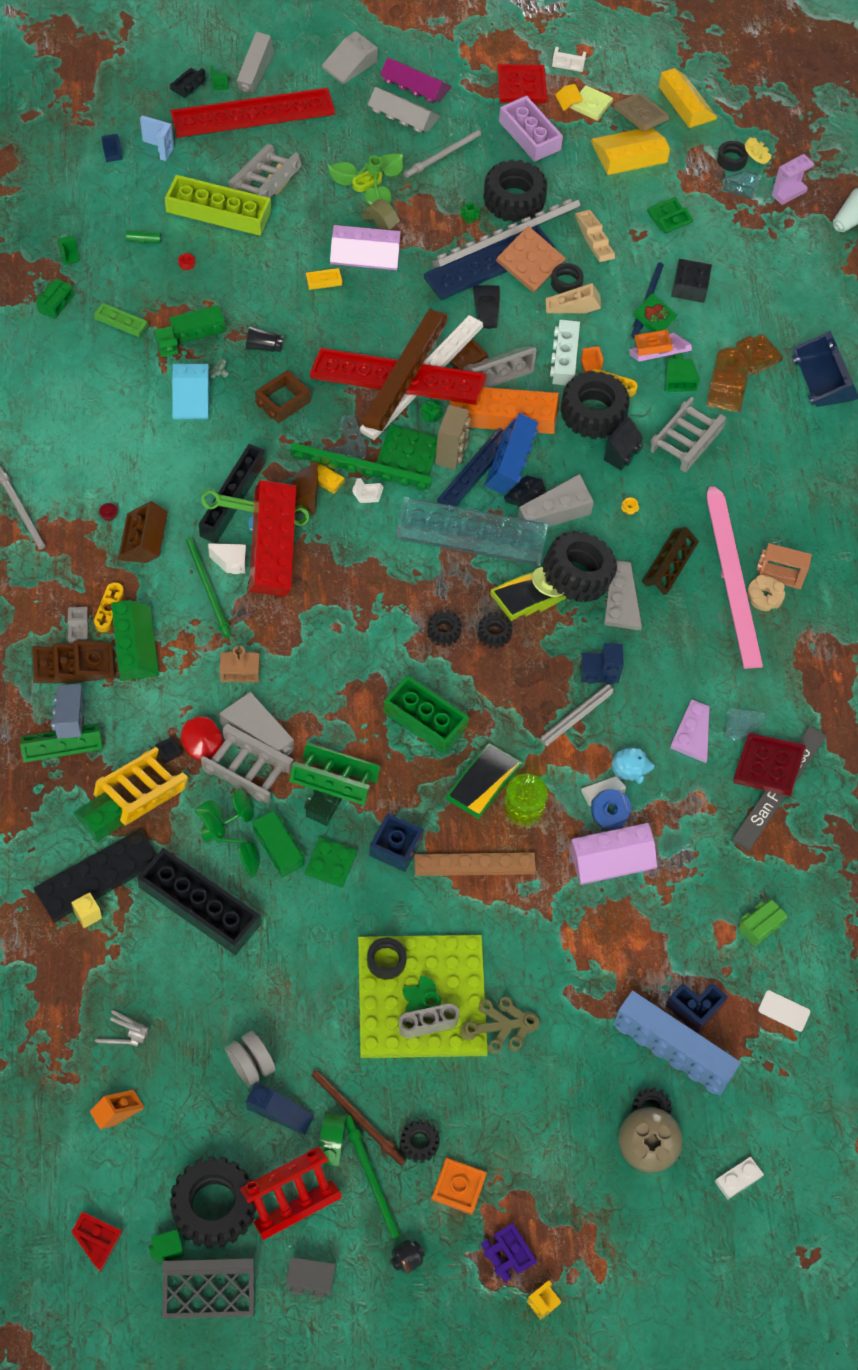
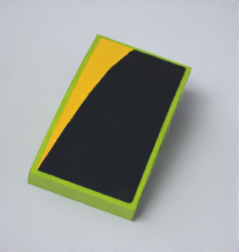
(522, 598)

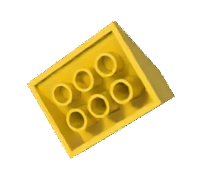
(631, 150)

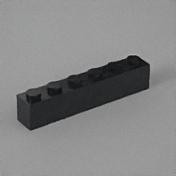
(237, 486)

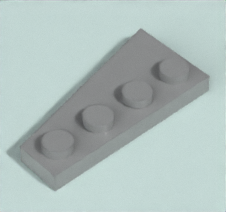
(622, 602)

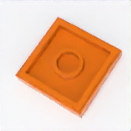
(653, 342)
(459, 1186)

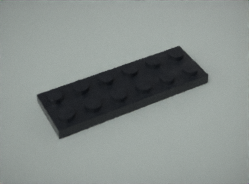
(96, 874)

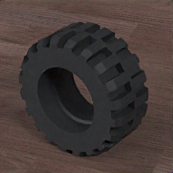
(519, 176)
(594, 387)
(586, 551)
(216, 1231)

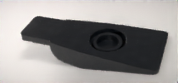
(487, 304)

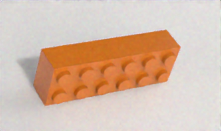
(500, 406)

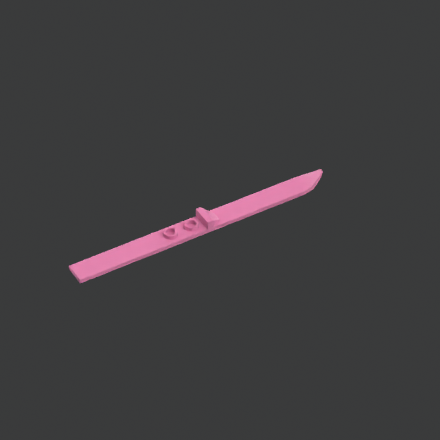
(733, 579)

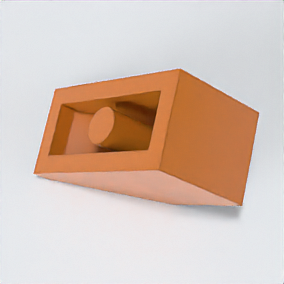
(116, 1108)

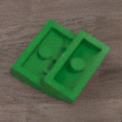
(669, 215)

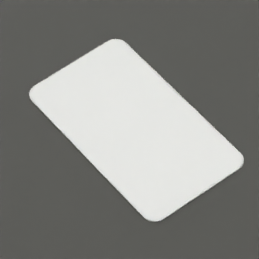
(784, 1011)

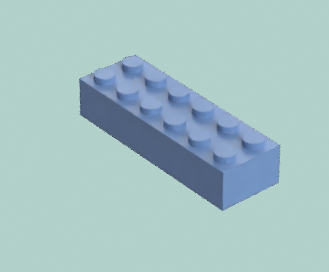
(676, 1043)

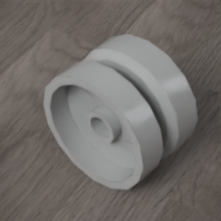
(250, 1058)

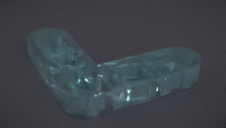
(350, 446)

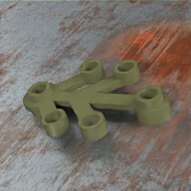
(503, 1025)

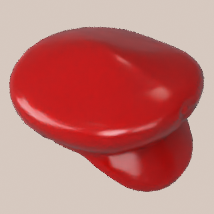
(201, 737)

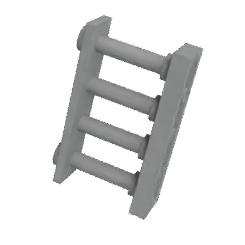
(260, 163)
(696, 448)
(248, 746)

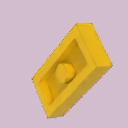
(324, 279)
(329, 479)

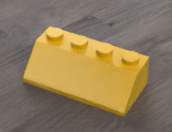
(685, 98)

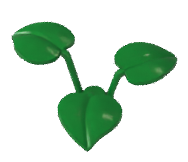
(214, 829)

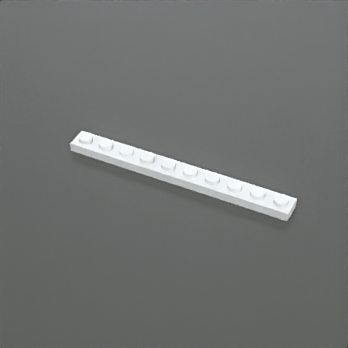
(440, 357)

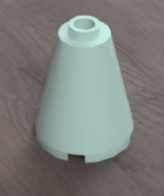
(848, 214)

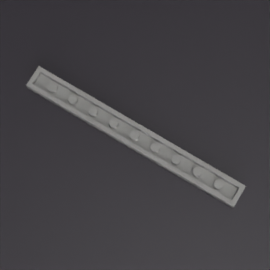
(501, 234)

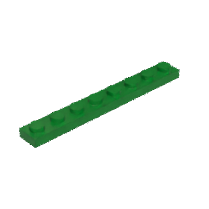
(355, 465)

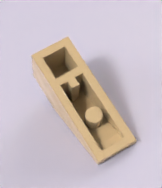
(578, 300)

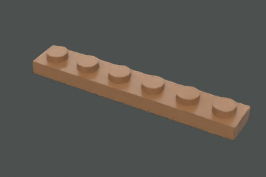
(474, 864)

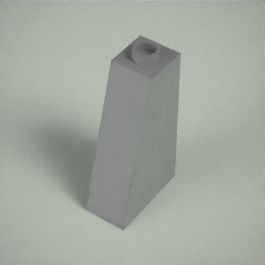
(256, 62)
(253, 719)

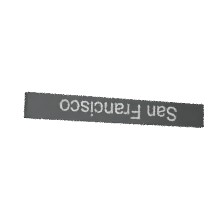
(770, 801)

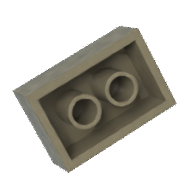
(453, 437)

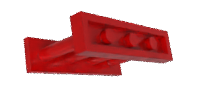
(301, 1207)

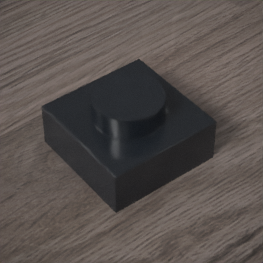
(168, 750)

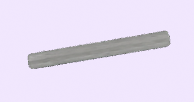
(576, 714)

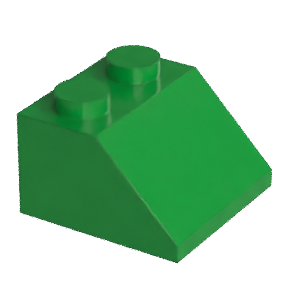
(100, 816)

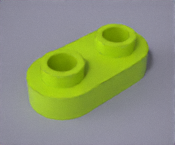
(364, 181)

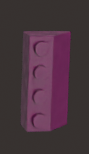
(415, 80)

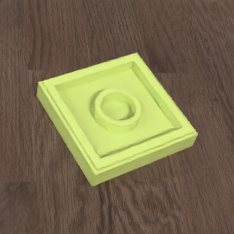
(593, 103)

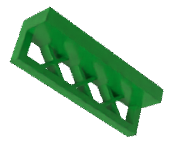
(46, 744)

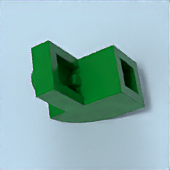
(166, 341)
(332, 1137)

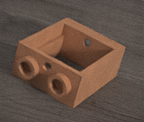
(785, 556)

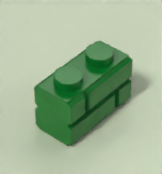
(54, 298)

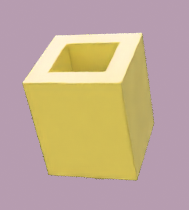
(86, 910)

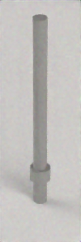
(419, 167)
(5, 481)

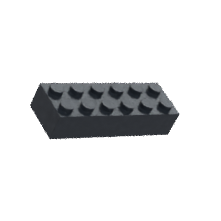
(199, 901)

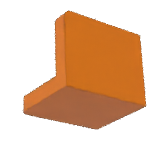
(591, 359)

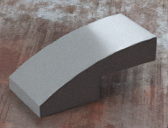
(77, 624)

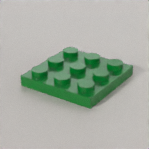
(408, 450)

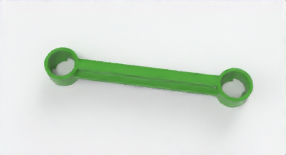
(242, 504)

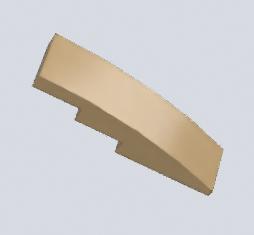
(594, 236)

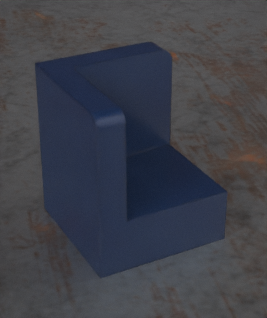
(111, 147)

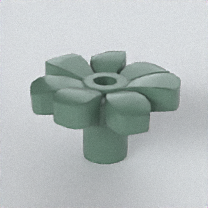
(219, 369)

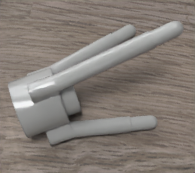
(137, 1032)

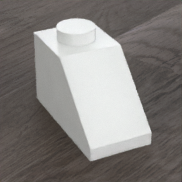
(229, 557)

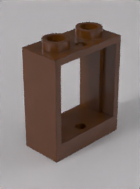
(286, 379)

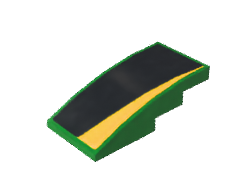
(483, 781)

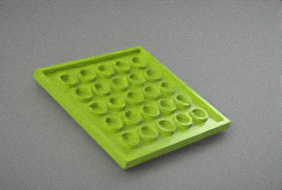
(457, 971)

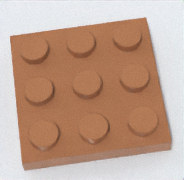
(530, 259)

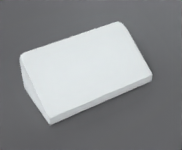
(592, 790)

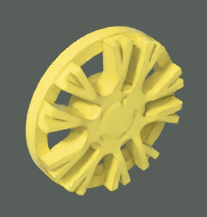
(757, 150)

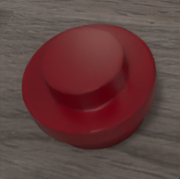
(108, 511)

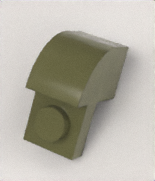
(382, 214)

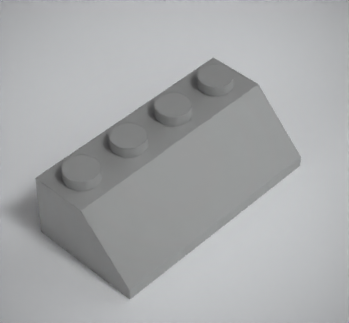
(402, 109)
(506, 366)

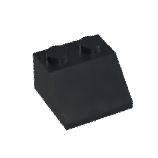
(623, 444)

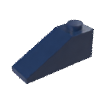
(278, 1109)

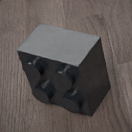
(691, 280)

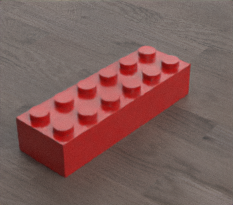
(272, 538)

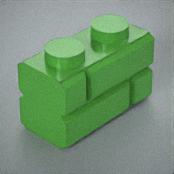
(762, 922)

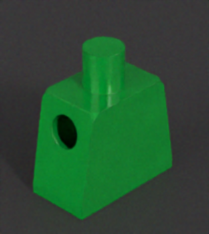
(680, 375)

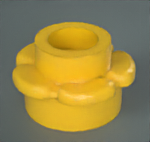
(630, 502)

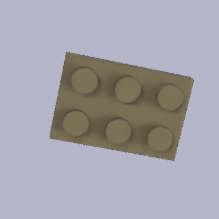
(641, 111)

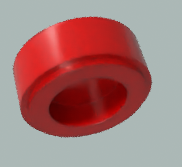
(186, 261)

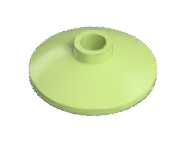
(542, 585)

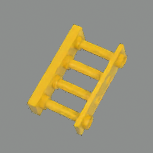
(144, 801)

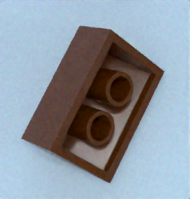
(143, 533)

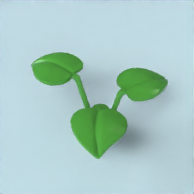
(389, 164)

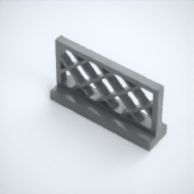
(202, 1268)

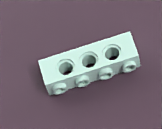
(566, 352)

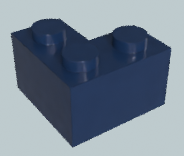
(603, 666)
(695, 1009)

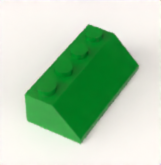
(134, 640)

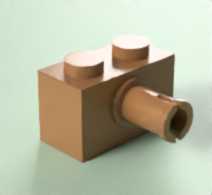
(239, 666)

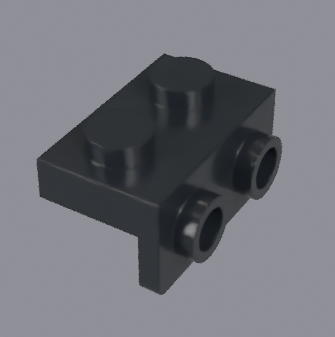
(188, 82)
(525, 491)

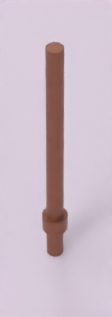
(388, 1146)

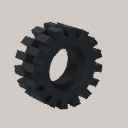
(444, 637)
(494, 639)
(652, 1095)
(419, 1128)

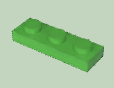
(121, 320)

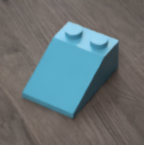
(190, 391)

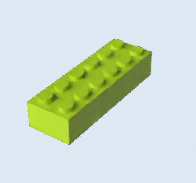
(218, 205)

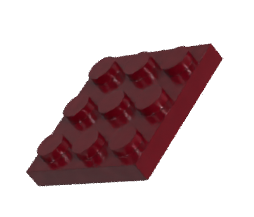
(769, 764)

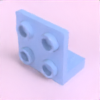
(158, 134)

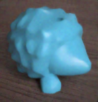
(631, 764)

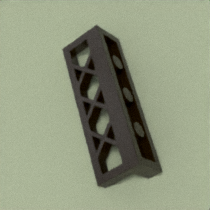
(669, 555)

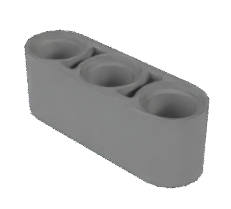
(435, 1013)

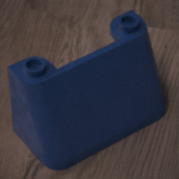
(824, 371)

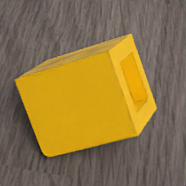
(568, 96)
(543, 1300)

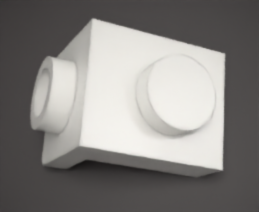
(367, 492)

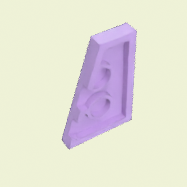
(679, 346)
(693, 732)

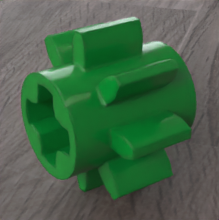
(470, 213)
(431, 411)

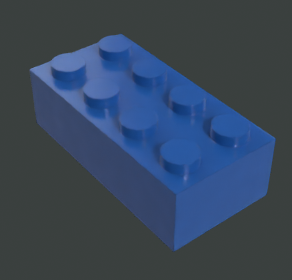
(511, 454)

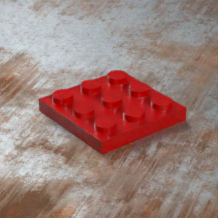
(521, 81)

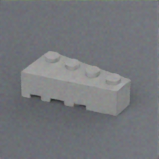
(560, 504)

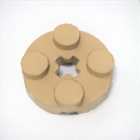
(768, 584)

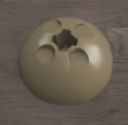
(640, 1128)

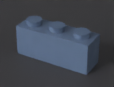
(68, 711)

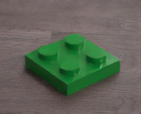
(331, 862)

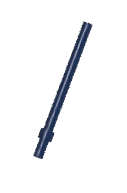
(637, 324)

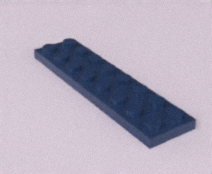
(472, 268)

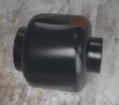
(407, 1256)

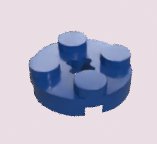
(620, 813)

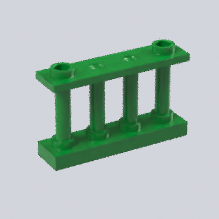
(331, 783)

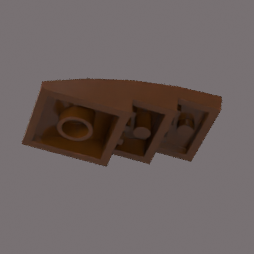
(72, 662)

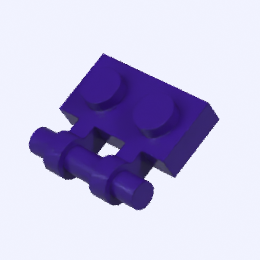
(515, 1250)

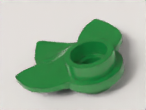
(419, 995)

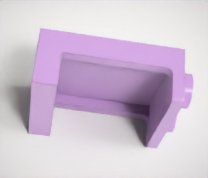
(789, 178)

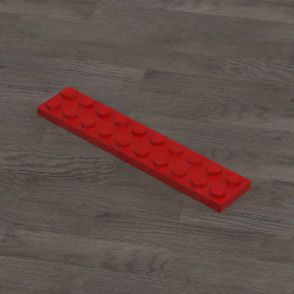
(252, 112)
(373, 371)

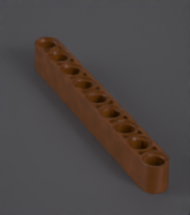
(405, 370)

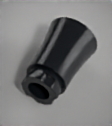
(263, 340)

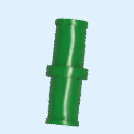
(142, 237)

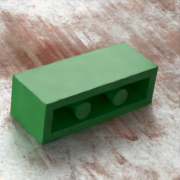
(197, 324)
(278, 843)

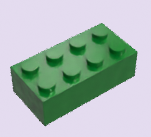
(425, 714)

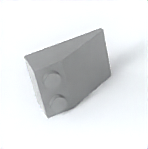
(351, 58)

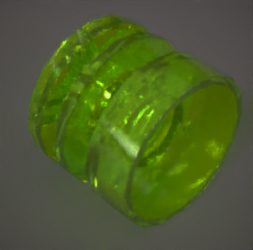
(525, 809)

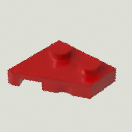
(96, 1239)

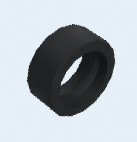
(732, 164)
(566, 269)
(390, 943)

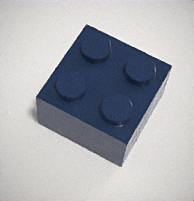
(396, 842)

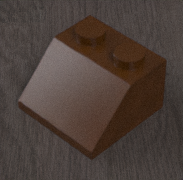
(307, 488)

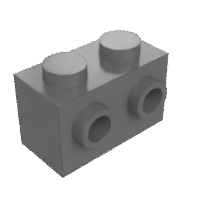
(310, 1277)

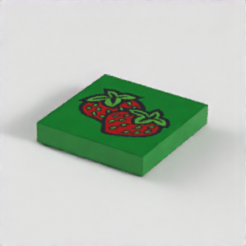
(654, 314)

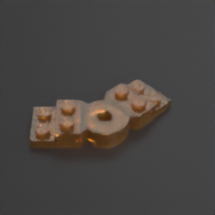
(732, 366)

